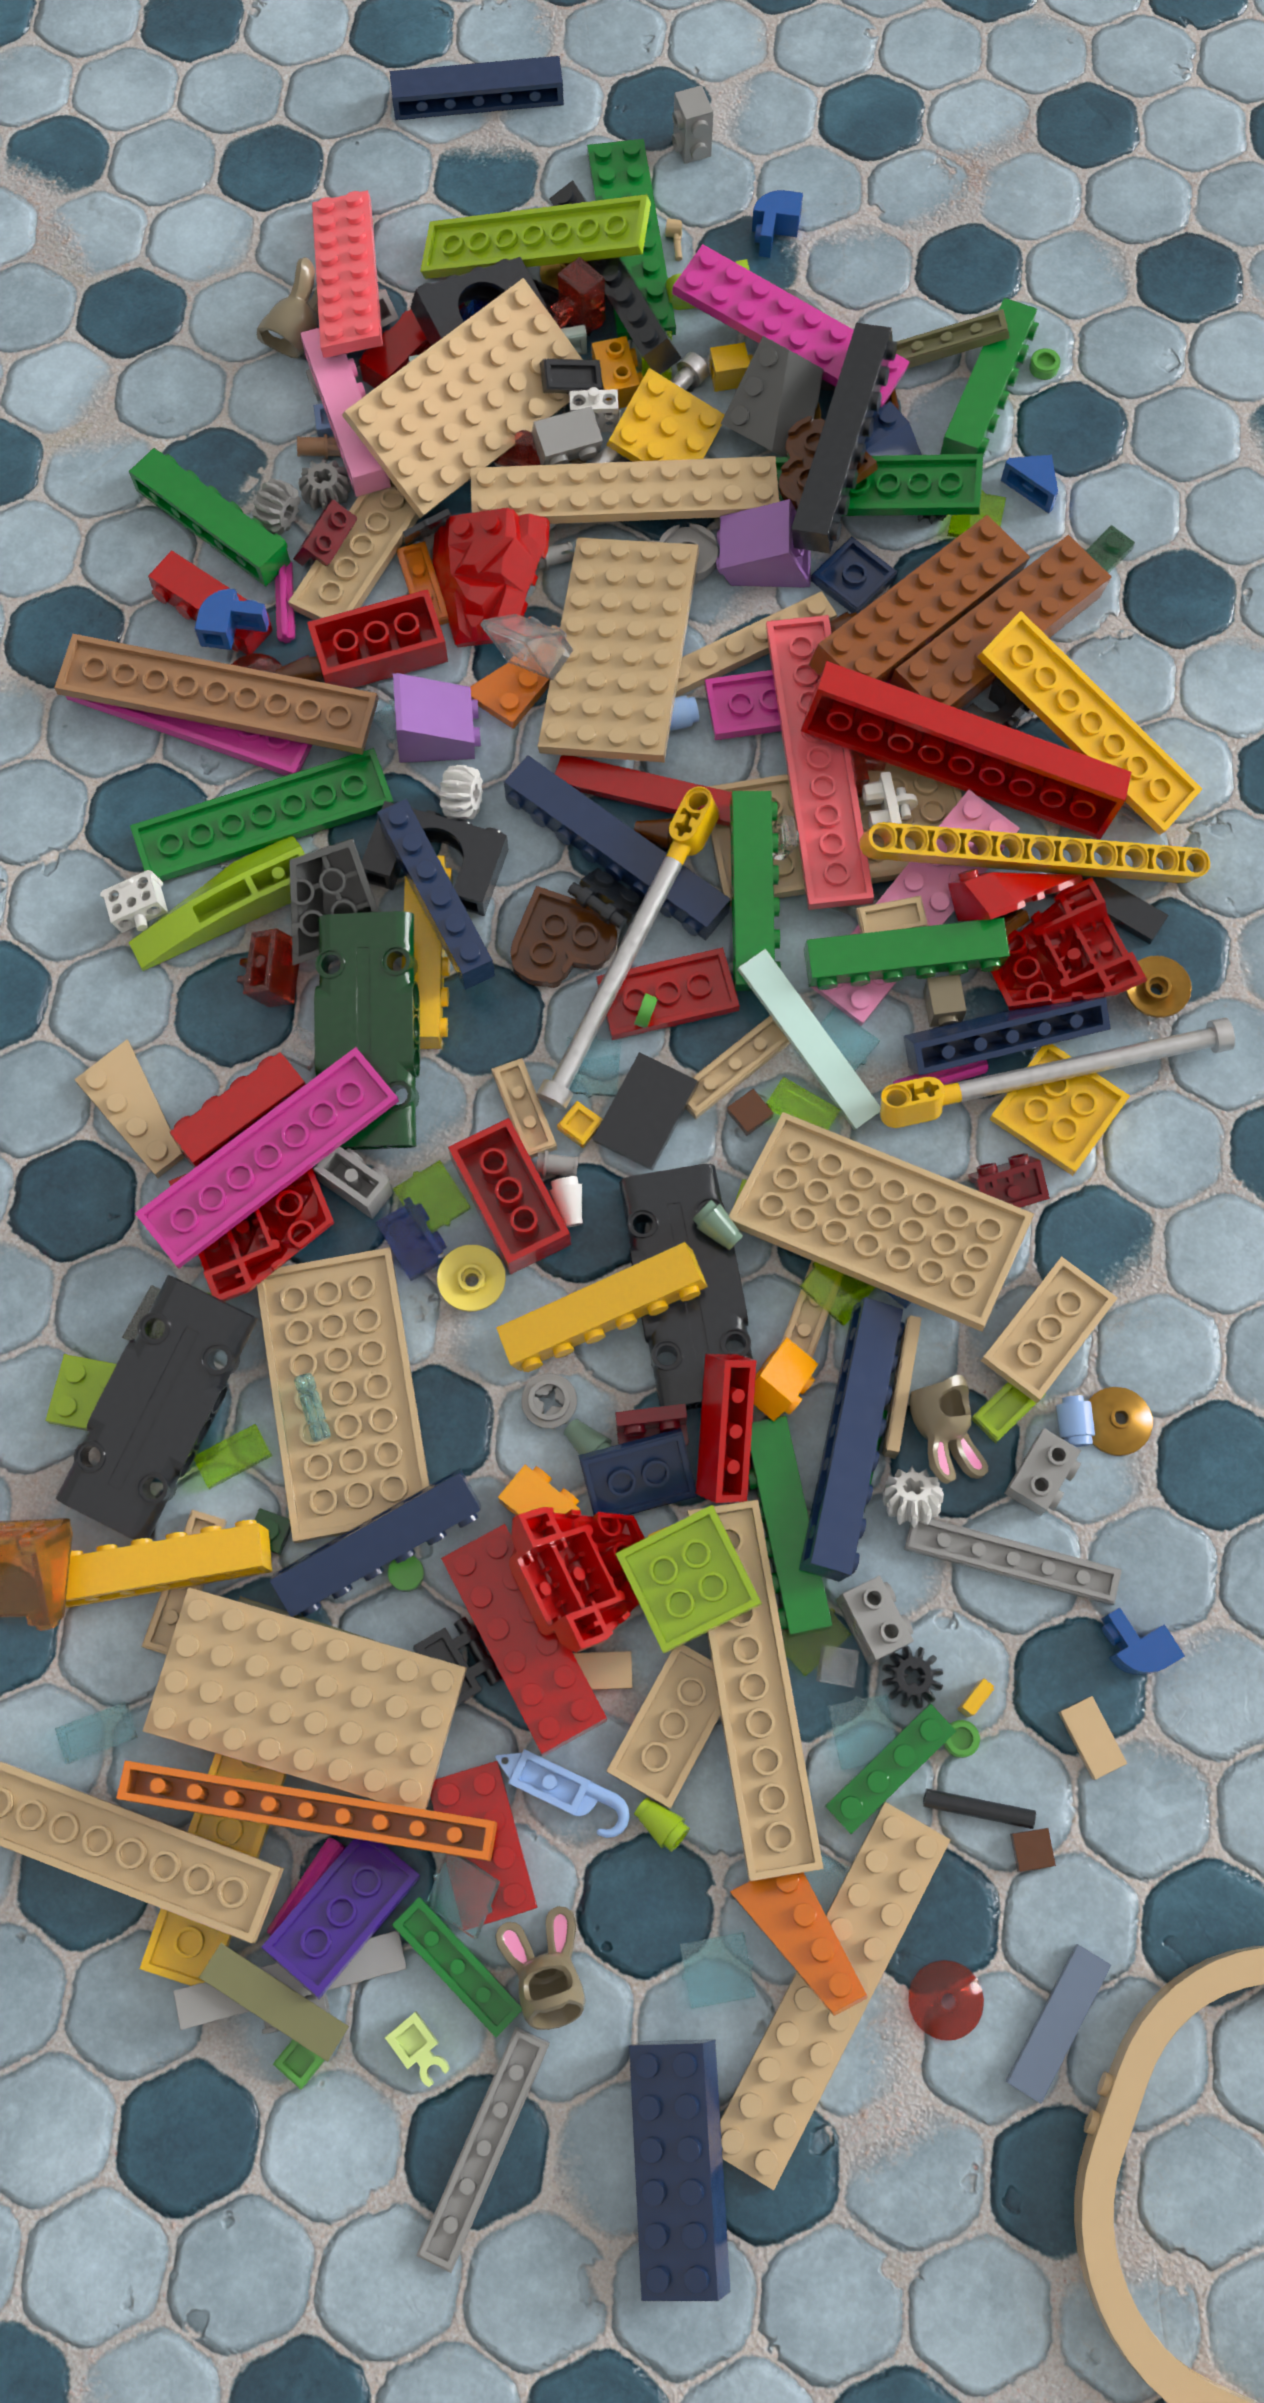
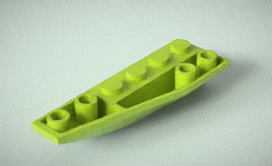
(227, 901)

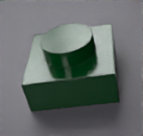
(278, 1527)

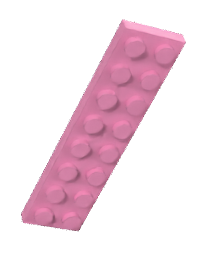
(931, 884)

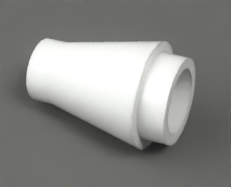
(568, 1200)

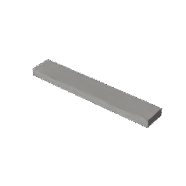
(1015, 1560)
(205, 2004)
(483, 2149)

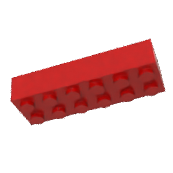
(534, 1666)

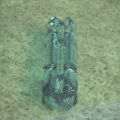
(312, 1407)

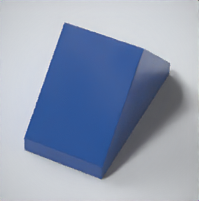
(1033, 479)

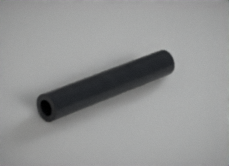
(979, 1808)

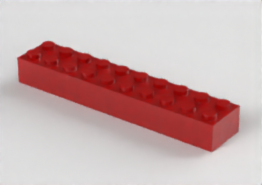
(965, 751)

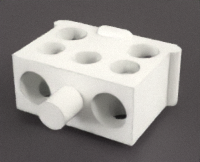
(603, 409)
(135, 901)

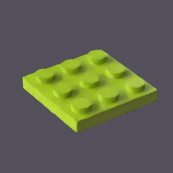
(688, 1579)

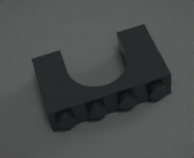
(438, 303)
(480, 848)

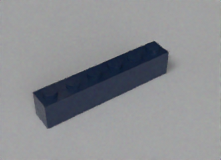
(477, 88)
(436, 894)
(1003, 1034)
(375, 1543)

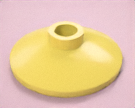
(468, 1262)

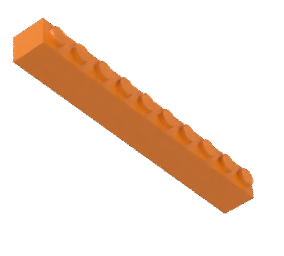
(307, 1810)

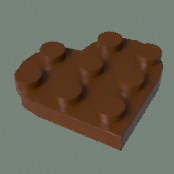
(800, 453)
(559, 937)

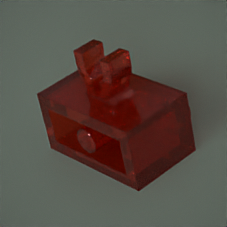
(580, 297)
(269, 969)

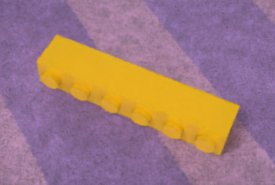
(430, 971)
(601, 1308)
(168, 1563)

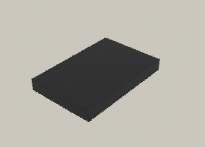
(645, 1111)

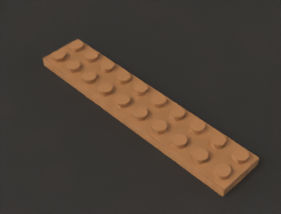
(217, 693)

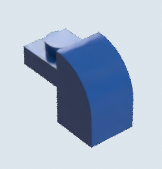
(776, 214)
(224, 613)
(1136, 1654)

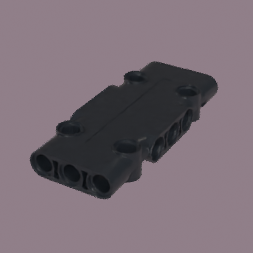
(716, 1316)
(156, 1409)

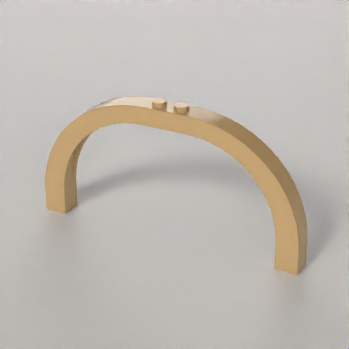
(1101, 2159)

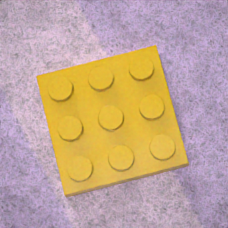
(665, 423)
(1061, 1116)

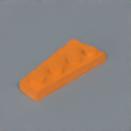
(803, 1935)

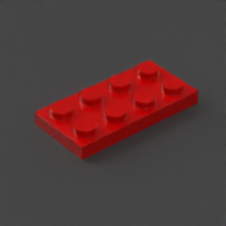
(686, 992)
(483, 1795)

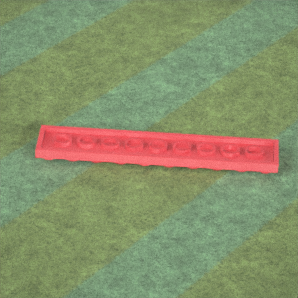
(818, 775)

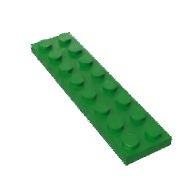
(623, 171)
(916, 486)
(261, 816)

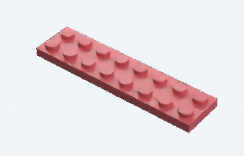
(346, 274)

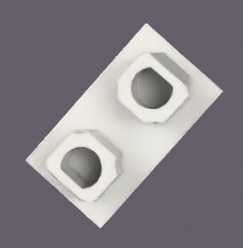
(883, 793)

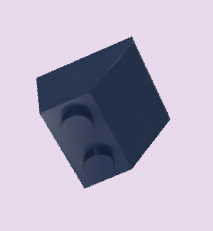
(891, 434)

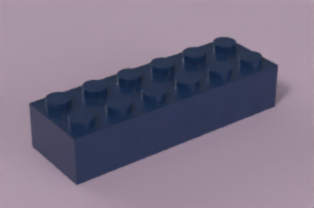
(679, 2171)

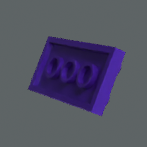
(340, 1914)

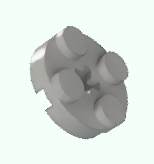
(696, 535)

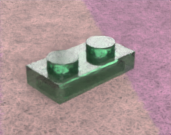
(1110, 548)

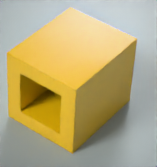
(728, 365)

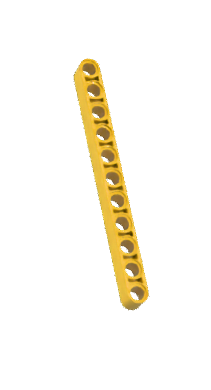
(1021, 857)

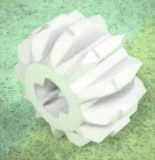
(461, 792)
(912, 1497)

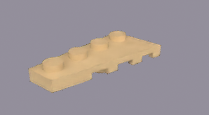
(127, 1101)

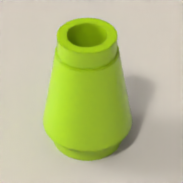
(663, 1825)

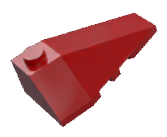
(997, 893)

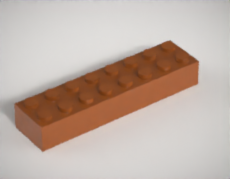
(1046, 591)
(924, 603)

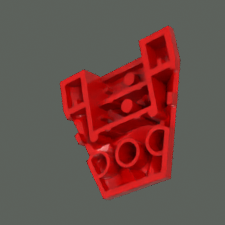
(487, 567)
(1067, 954)
(265, 1238)
(573, 1573)

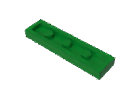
(890, 1768)
(457, 1966)

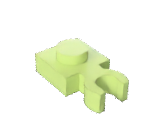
(413, 2044)

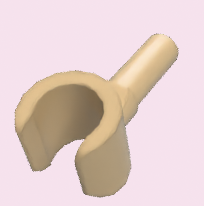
(674, 230)

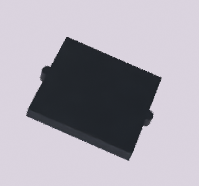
(425, 528)

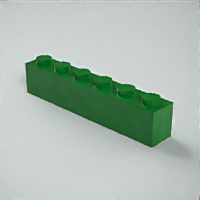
(988, 383)
(210, 516)
(753, 878)
(906, 953)
(785, 1524)

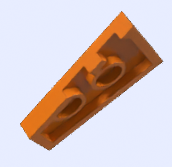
(509, 693)

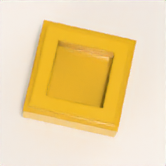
(579, 1124)
(976, 1698)

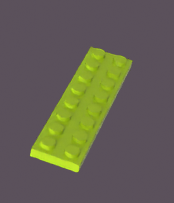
(537, 236)

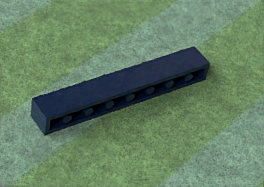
(612, 845)
(852, 1441)

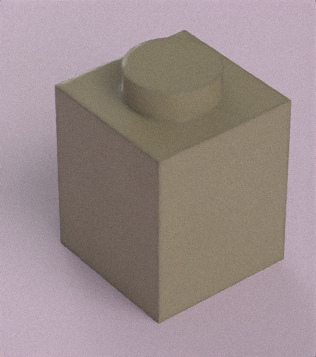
(944, 1000)

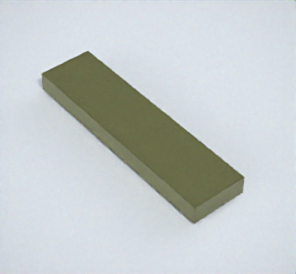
(954, 339)
(274, 2002)

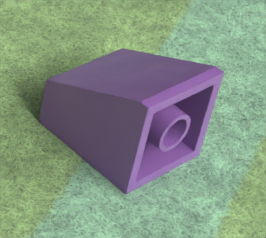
(760, 548)
(434, 720)

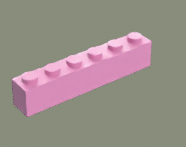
(338, 392)

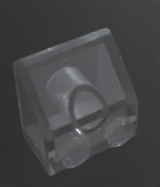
(529, 643)

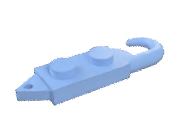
(562, 1788)

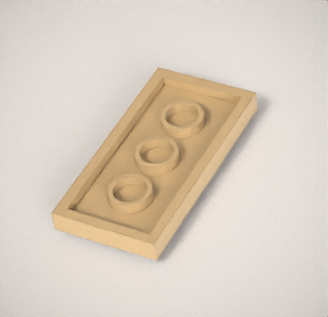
(1049, 1329)
(669, 1728)

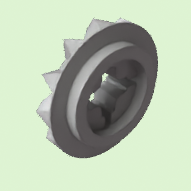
(541, 1387)

